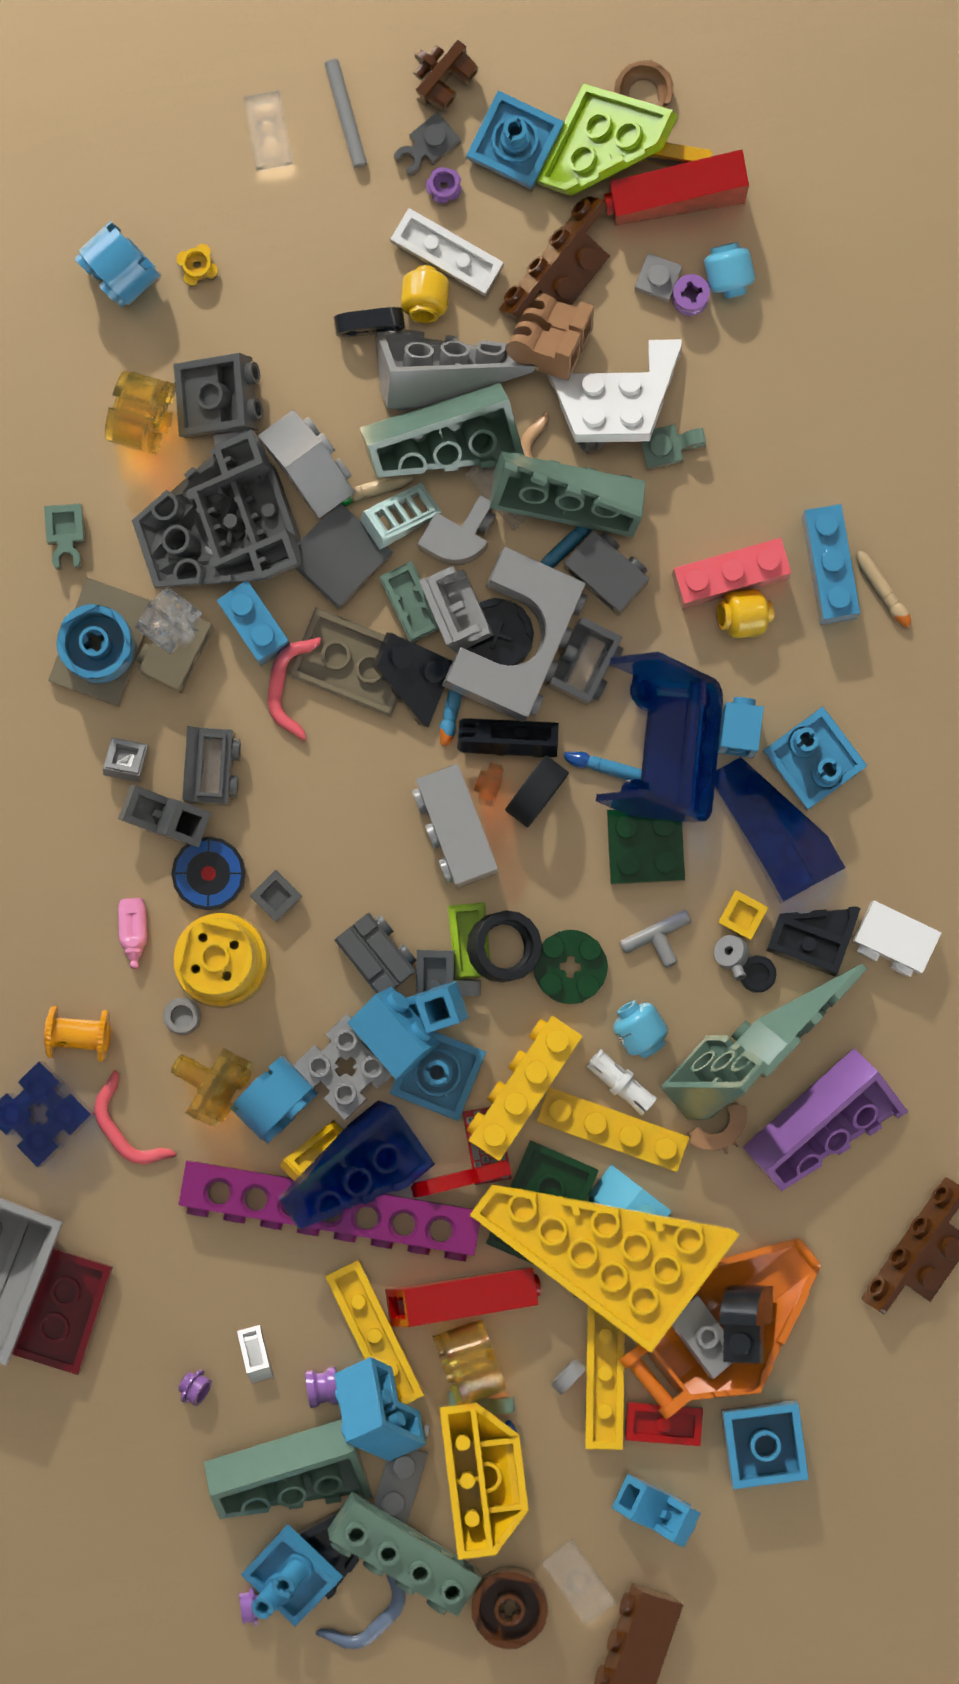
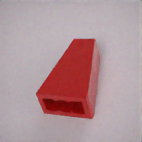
(679, 189)
(462, 1297)

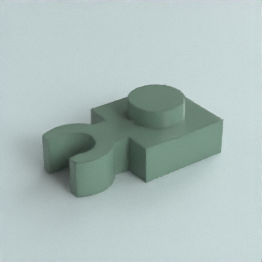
(64, 527)

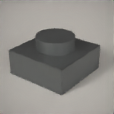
(276, 896)

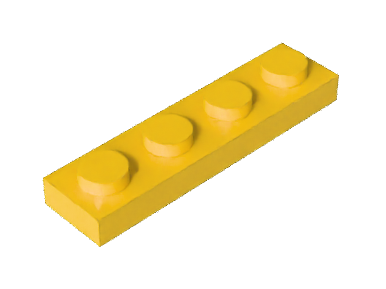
(612, 1129)
(372, 1328)
(604, 1384)

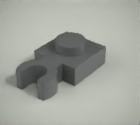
(431, 141)

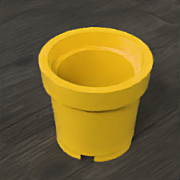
(246, 964)

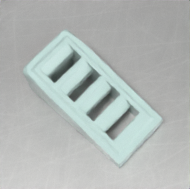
(377, 530)

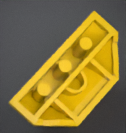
(482, 1478)

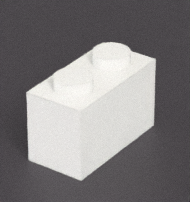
(895, 938)

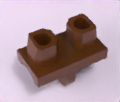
(433, 86)

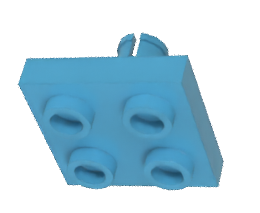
(514, 140)
(442, 1078)

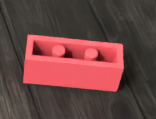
(730, 572)

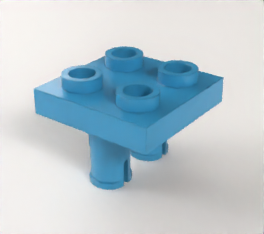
(814, 758)
(289, 1577)

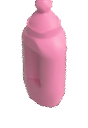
(132, 928)

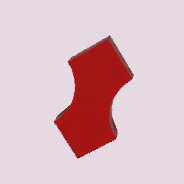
(460, 1179)

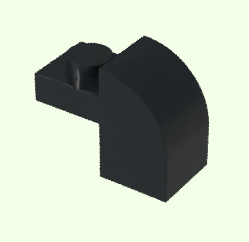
(744, 1314)

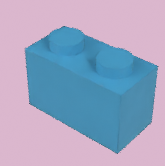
(253, 622)
(740, 728)
(393, 1032)

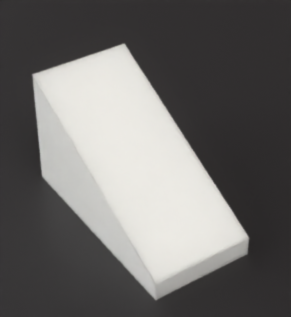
(255, 1354)

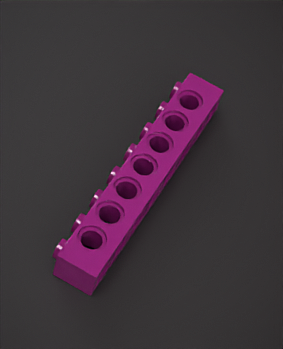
(201, 1176)

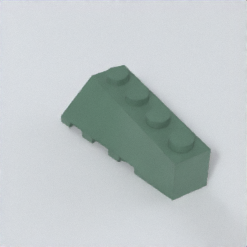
(445, 435)
(567, 494)
(287, 1473)

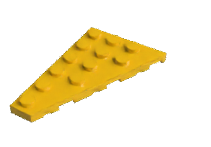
(616, 1260)

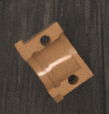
(727, 1136)

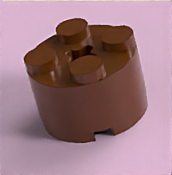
(524, 1624)

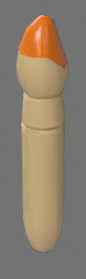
(884, 590)

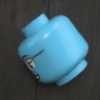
(640, 1029)

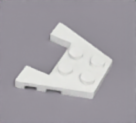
(618, 404)

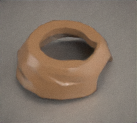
(648, 71)

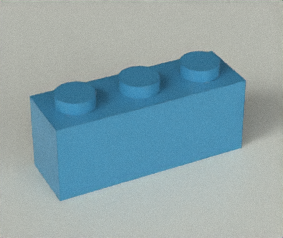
(830, 564)

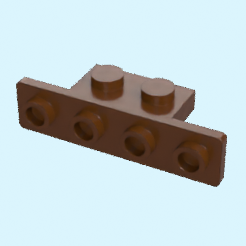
(564, 265)
(923, 1255)

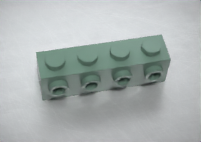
(404, 1555)

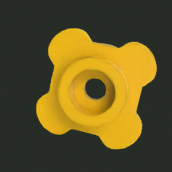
(198, 254)

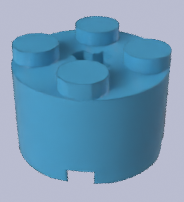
(118, 263)
(76, 636)
(274, 1099)

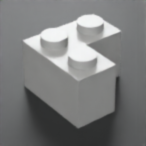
(307, 462)

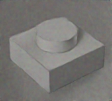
(658, 277)

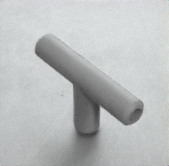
(656, 935)

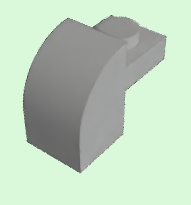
(454, 543)

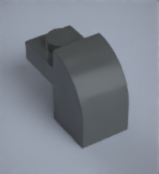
(164, 816)

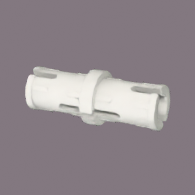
(621, 1082)

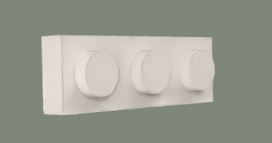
(447, 252)

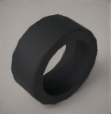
(537, 791)
(530, 938)

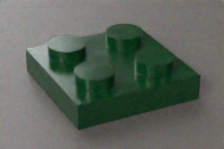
(644, 849)

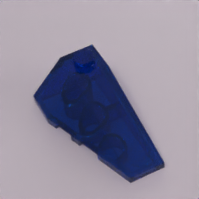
(780, 837)
(363, 1162)

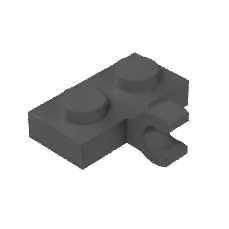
(438, 968)

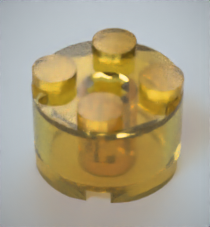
(140, 412)
(469, 1362)

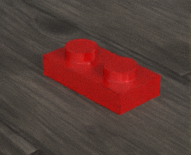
(647, 1424)

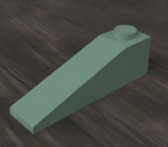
(780, 1031)
(712, 1077)

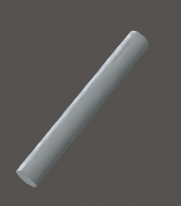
(345, 113)

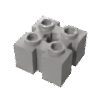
(322, 1067)

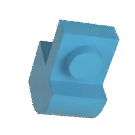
(439, 1006)
(656, 1509)

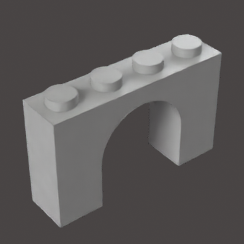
(553, 601)

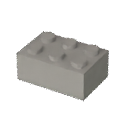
(455, 827)

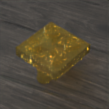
(214, 1084)

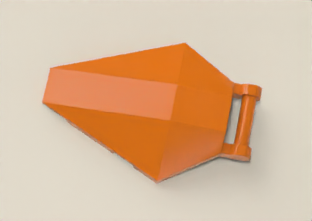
(791, 1272)

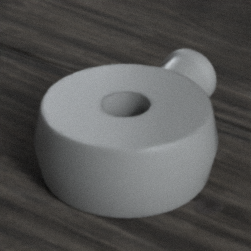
(735, 960)

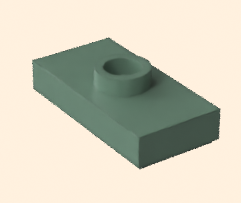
(409, 602)

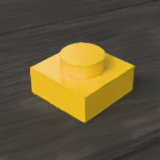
(742, 915)

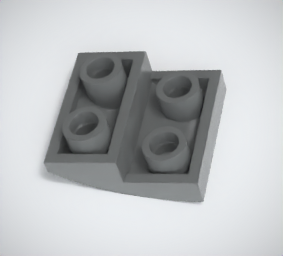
(339, 555)

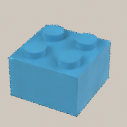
(764, 1444)

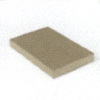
(130, 608)
(344, 662)

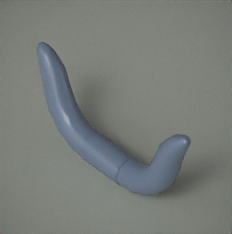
(375, 1629)

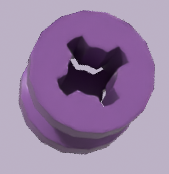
(692, 302)
(321, 1387)

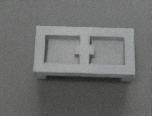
(456, 608)

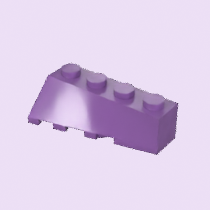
(824, 1120)

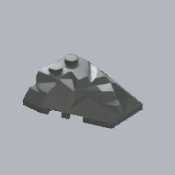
(221, 521)

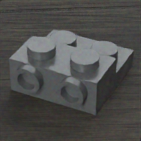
(217, 395)

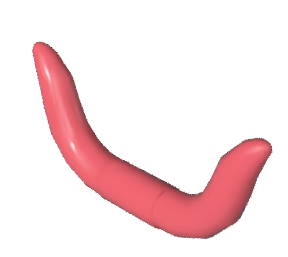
(277, 684)
(113, 1133)

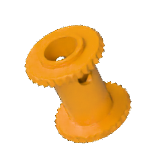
(77, 1034)

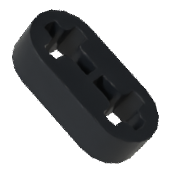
(369, 321)

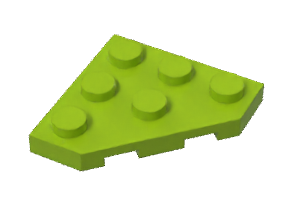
(602, 138)

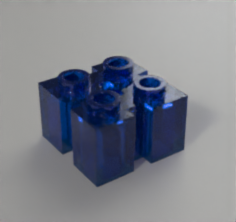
(64, 1114)

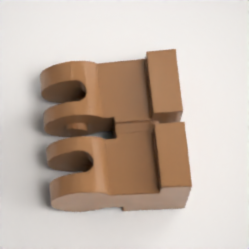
(551, 335)

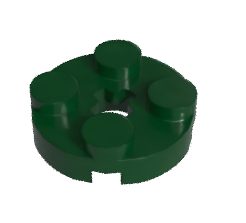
(585, 982)

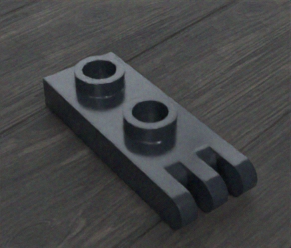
(508, 737)

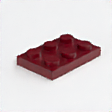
(64, 1312)

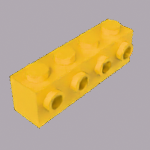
(520, 1095)

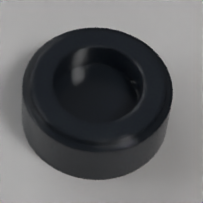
(759, 974)

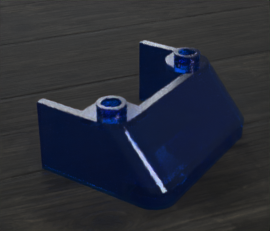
(678, 743)

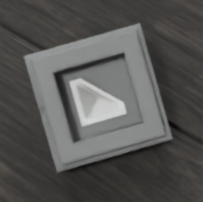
(125, 759)

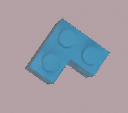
(373, 1414)

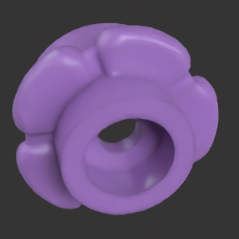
(446, 175)
(194, 1387)
(246, 1600)

